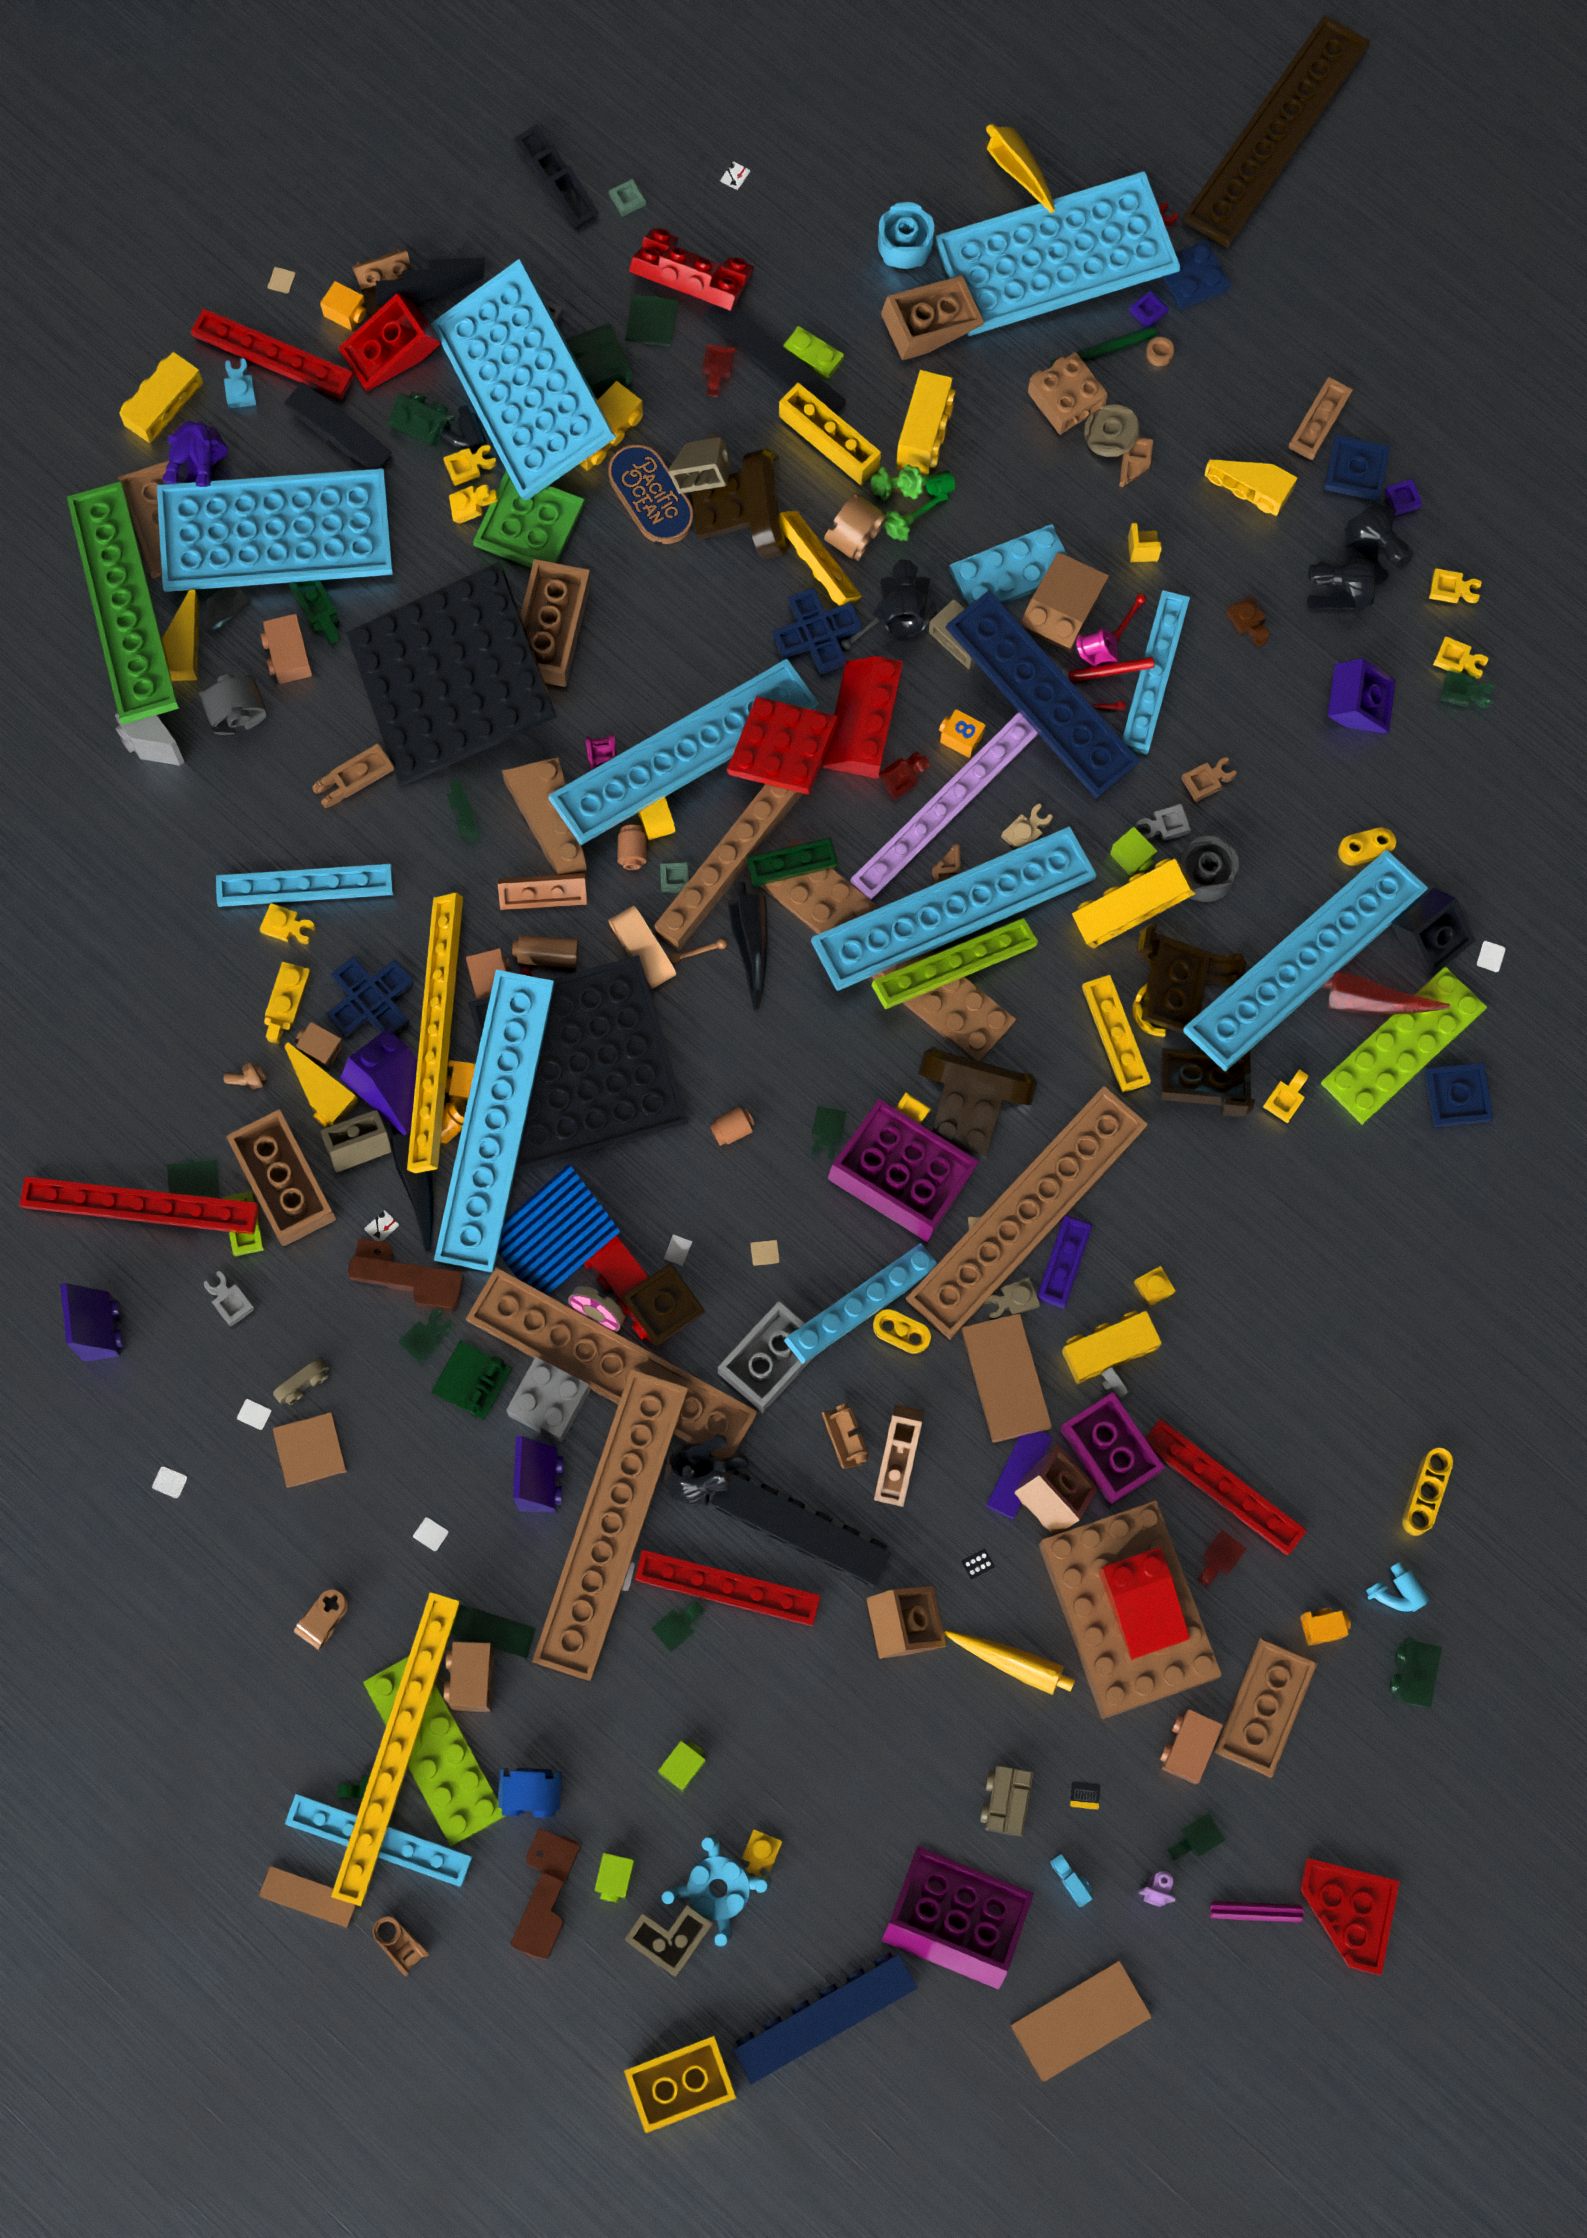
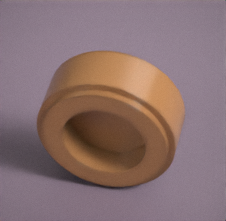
(1160, 351)

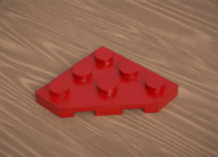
(1353, 1910)

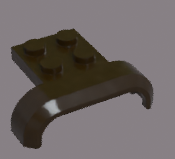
(744, 503)
(1180, 976)
(1198, 1079)
(972, 1097)

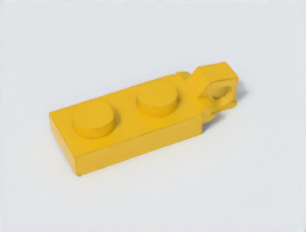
(285, 1000)

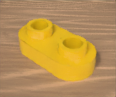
(1368, 846)
(903, 1329)

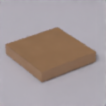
(309, 1450)

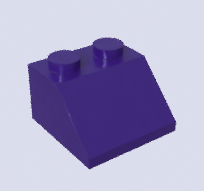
(1361, 696)

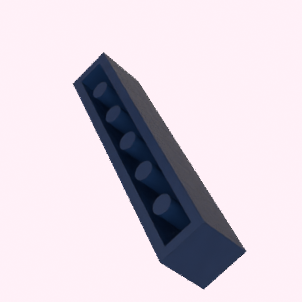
(825, 2018)

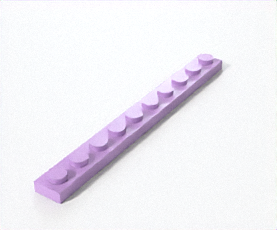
(944, 807)

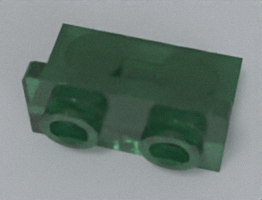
(1416, 1673)

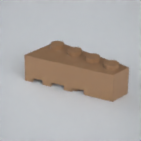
(531, 791)

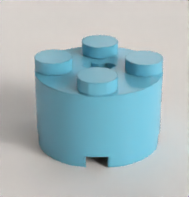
(905, 235)

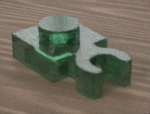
(1461, 689)
(828, 1128)
(422, 1340)

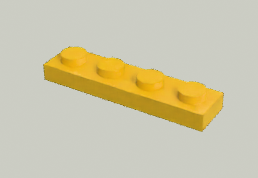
(818, 558)
(1116, 1033)

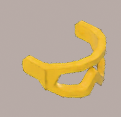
(1137, 1015)

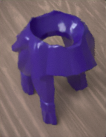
(198, 447)

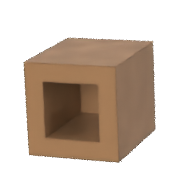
(319, 1045)

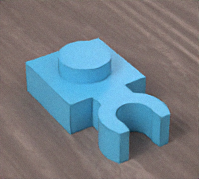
(239, 387)
(1077, 1886)

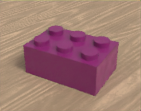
(1111, 1449)

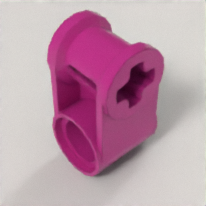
(1098, 648)
(600, 750)

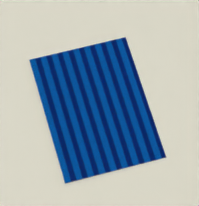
(555, 1232)

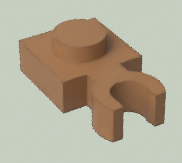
(1205, 780)

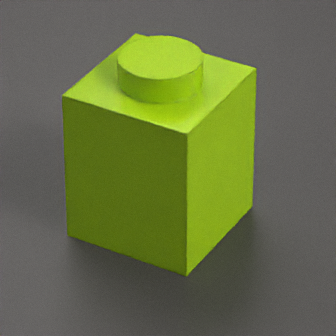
(1134, 852)
(683, 1764)
(614, 1877)

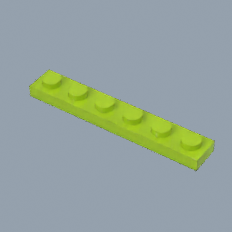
(954, 963)

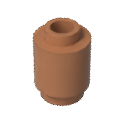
(632, 847)
(732, 1126)

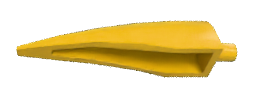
(1017, 160)
(1016, 1662)

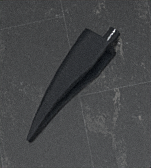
(749, 928)
(418, 1185)

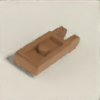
(354, 775)

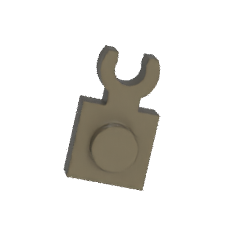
(1016, 1298)

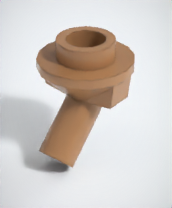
(252, 1075)

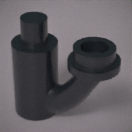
(472, 433)

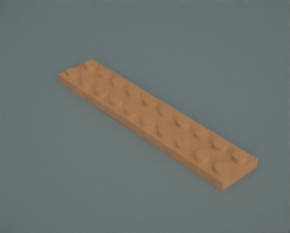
(954, 1010)
(1026, 1212)
(602, 1357)
(610, 1525)

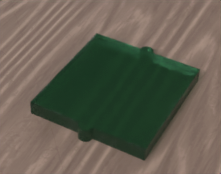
(651, 320)
(194, 1178)

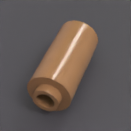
(546, 951)

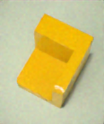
(1143, 545)

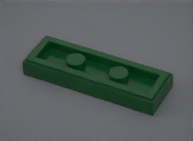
(792, 862)

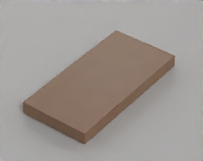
(142, 500)
(1006, 1378)
(1265, 1707)
(1080, 2021)

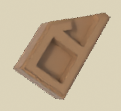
(1136, 461)
(948, 866)

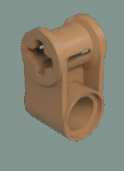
(320, 1624)
(400, 1945)

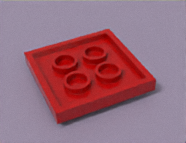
(782, 745)

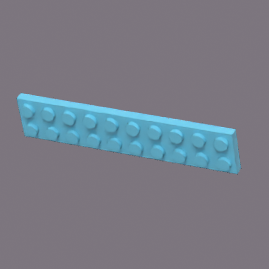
(671, 756)
(953, 908)
(1305, 960)
(494, 1121)

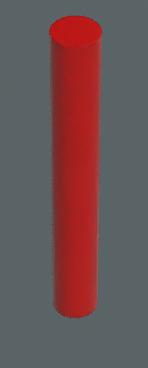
(1111, 669)

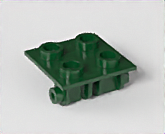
(472, 1380)

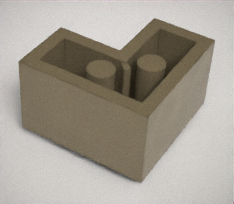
(672, 1947)

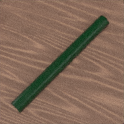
(1114, 344)

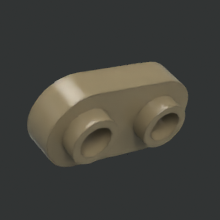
(292, 1389)

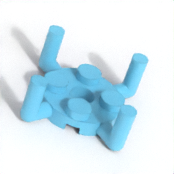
(701, 1895)

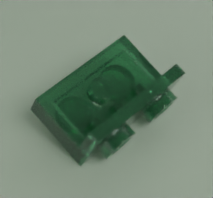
(419, 418)

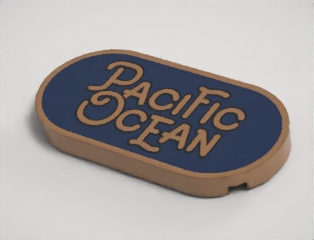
(650, 494)

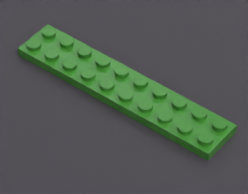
(122, 603)

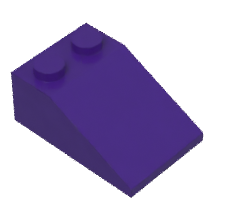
(385, 1078)
(91, 1322)
(536, 1476)

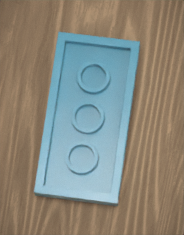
(1009, 568)

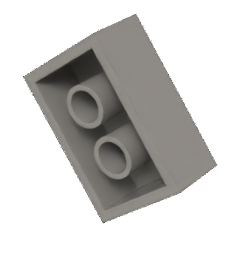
(762, 1361)

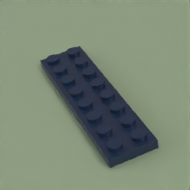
(1042, 694)

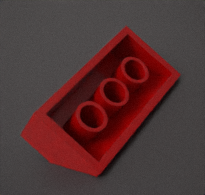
(864, 715)

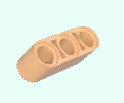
(639, 940)

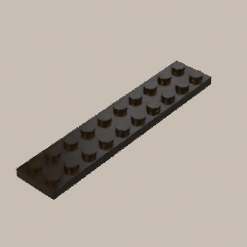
(1276, 131)

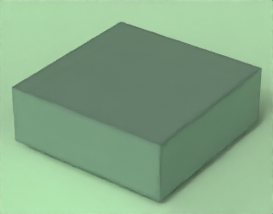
(627, 197)
(674, 876)

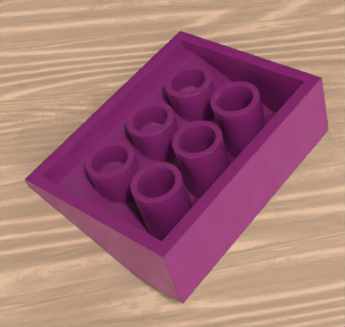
(902, 1170)
(958, 1917)

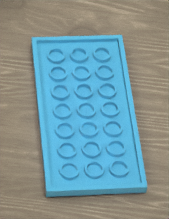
(1052, 260)
(523, 380)
(274, 530)

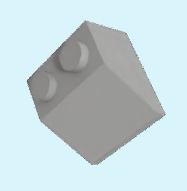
(150, 740)

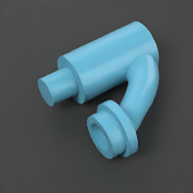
(1408, 1585)

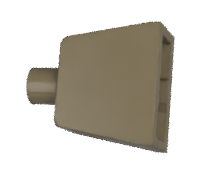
(701, 465)

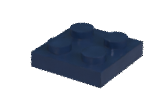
(1198, 276)
(1357, 467)
(1458, 1095)

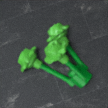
(911, 485)

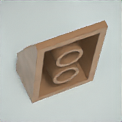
(930, 316)
(1063, 602)

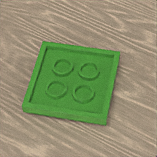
(531, 527)

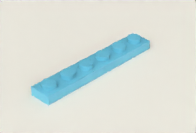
(1153, 681)
(304, 885)
(860, 1303)
(397, 1846)

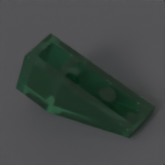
(483, 1627)

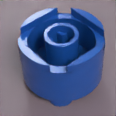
(529, 1791)

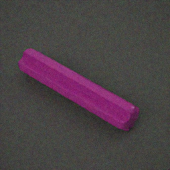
(1256, 1911)

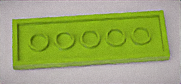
(1402, 1047)
(441, 1762)

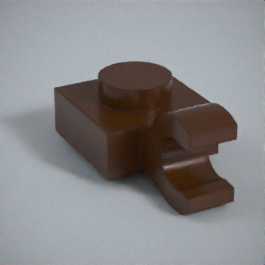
(1249, 618)

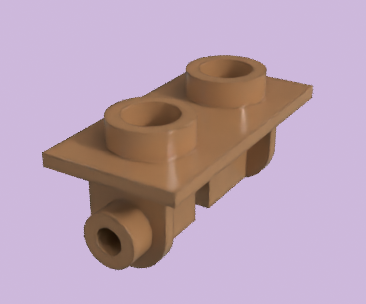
(388, 267)
(849, 1447)

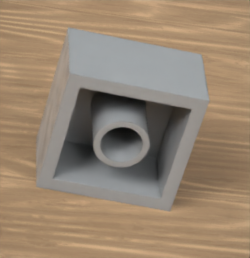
(548, 1400)

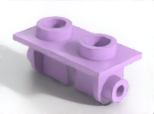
(1158, 1889)

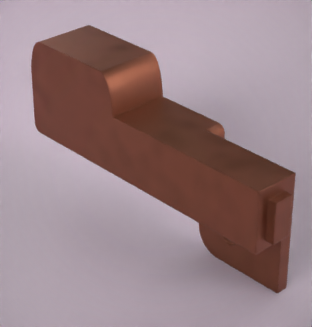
(430, 1286)
(540, 1925)

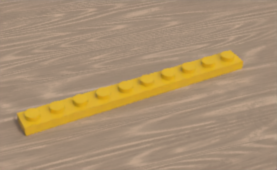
(435, 1033)
(395, 1749)

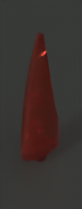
(1361, 995)

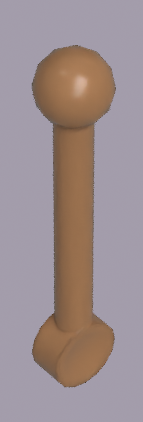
(675, 957)

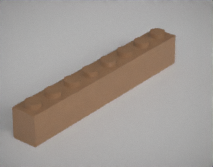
(724, 865)

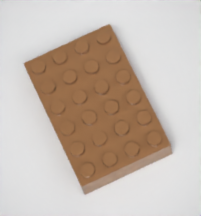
(1074, 1569)

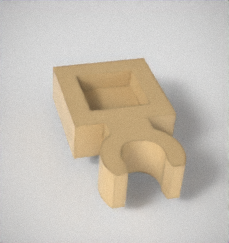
(1024, 830)

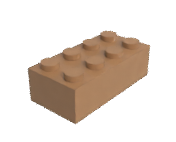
(554, 616)
(281, 1178)

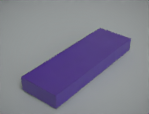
(1064, 1261)
(1024, 1457)

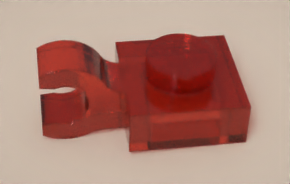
(717, 364)
(900, 774)
(1222, 1555)

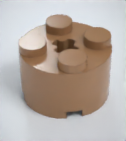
(854, 526)

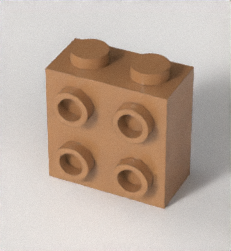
(1067, 392)

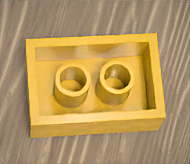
(926, 422)
(680, 2084)

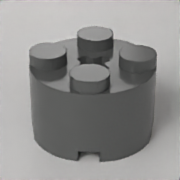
(233, 704)
(1221, 865)

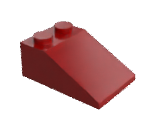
(389, 342)
(1144, 1603)

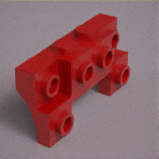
(689, 272)

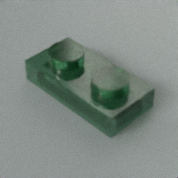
(466, 822)

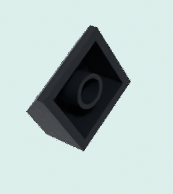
(1434, 930)

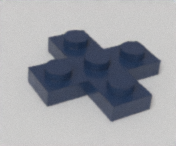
(817, 631)
(369, 997)

